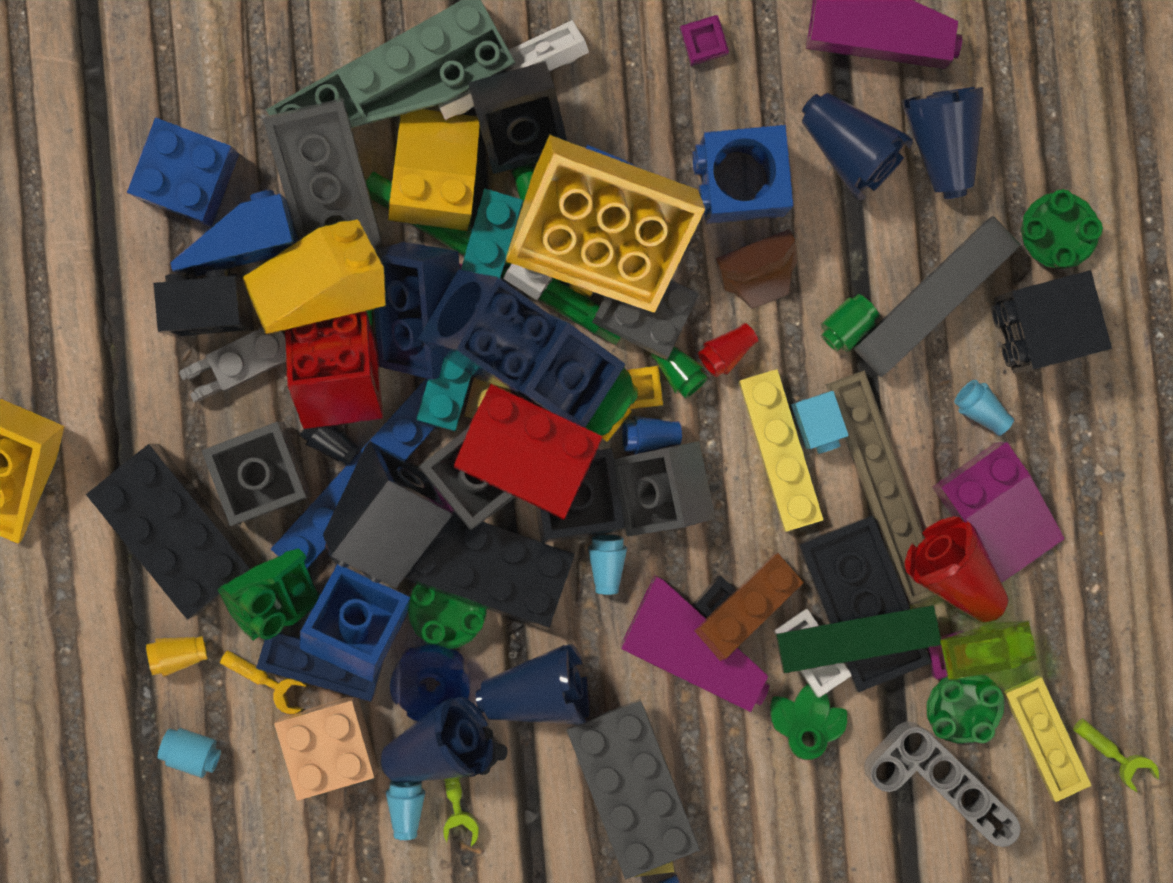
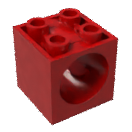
(334, 371)

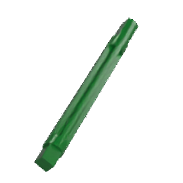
(556, 295)

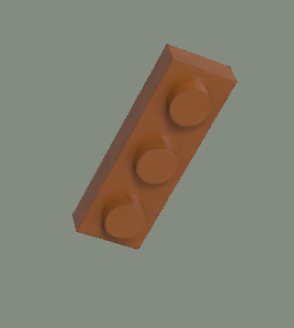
(748, 607)

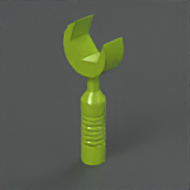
(1110, 750)
(454, 794)

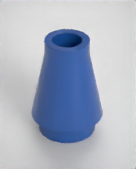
(649, 434)

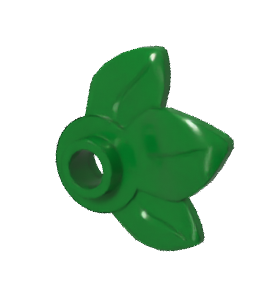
(810, 716)

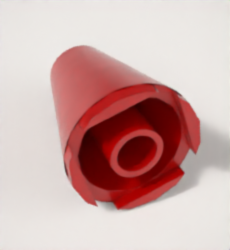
(958, 569)

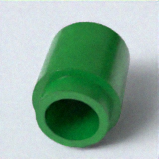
(849, 323)

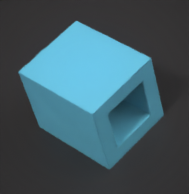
(820, 422)

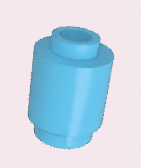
(189, 752)

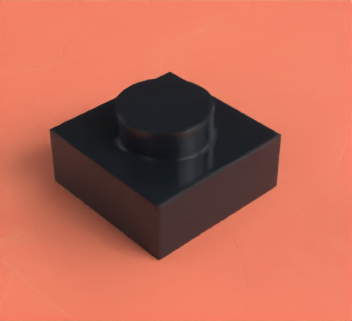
(713, 596)

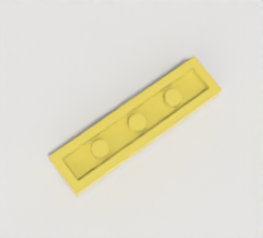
(780, 450)

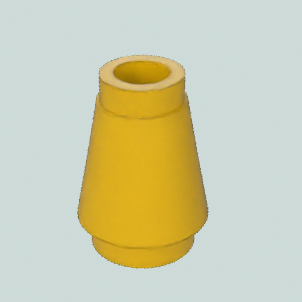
(175, 654)

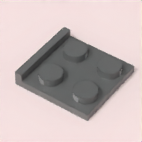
(649, 330)

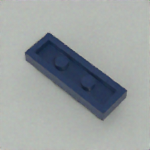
(285, 658)

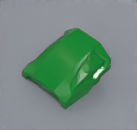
(271, 595)

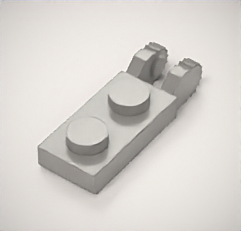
(238, 362)

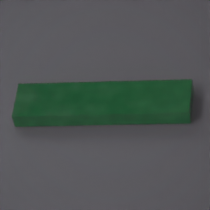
(858, 639)

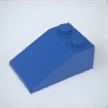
(244, 236)

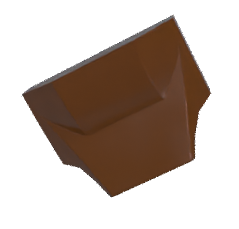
(760, 270)

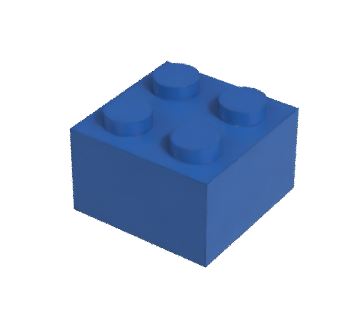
(183, 172)
(354, 623)

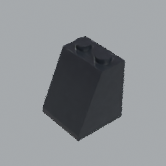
(385, 517)

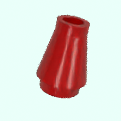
(726, 350)

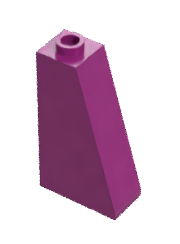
(884, 31)
(666, 638)

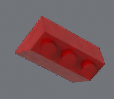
(527, 451)

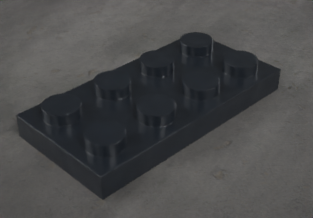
(494, 570)
(857, 582)

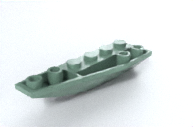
(414, 68)

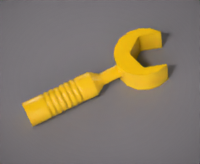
(260, 677)

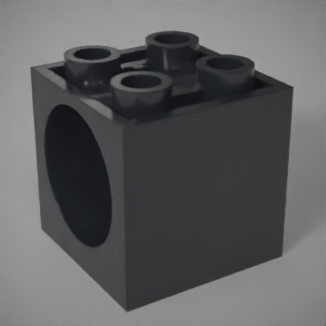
(1051, 322)

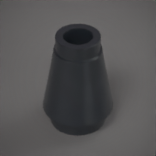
(332, 442)

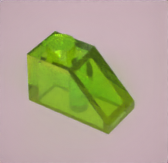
(988, 649)

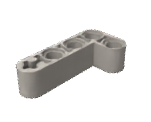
(950, 786)

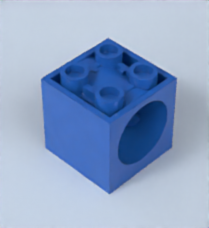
(769, 149)

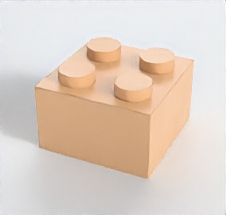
(326, 747)

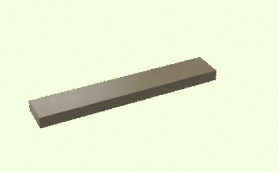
(880, 476)

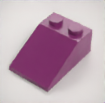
(1003, 507)

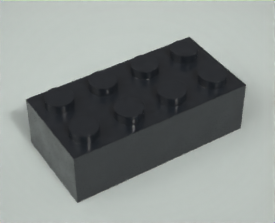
(170, 529)

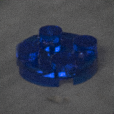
(423, 662)

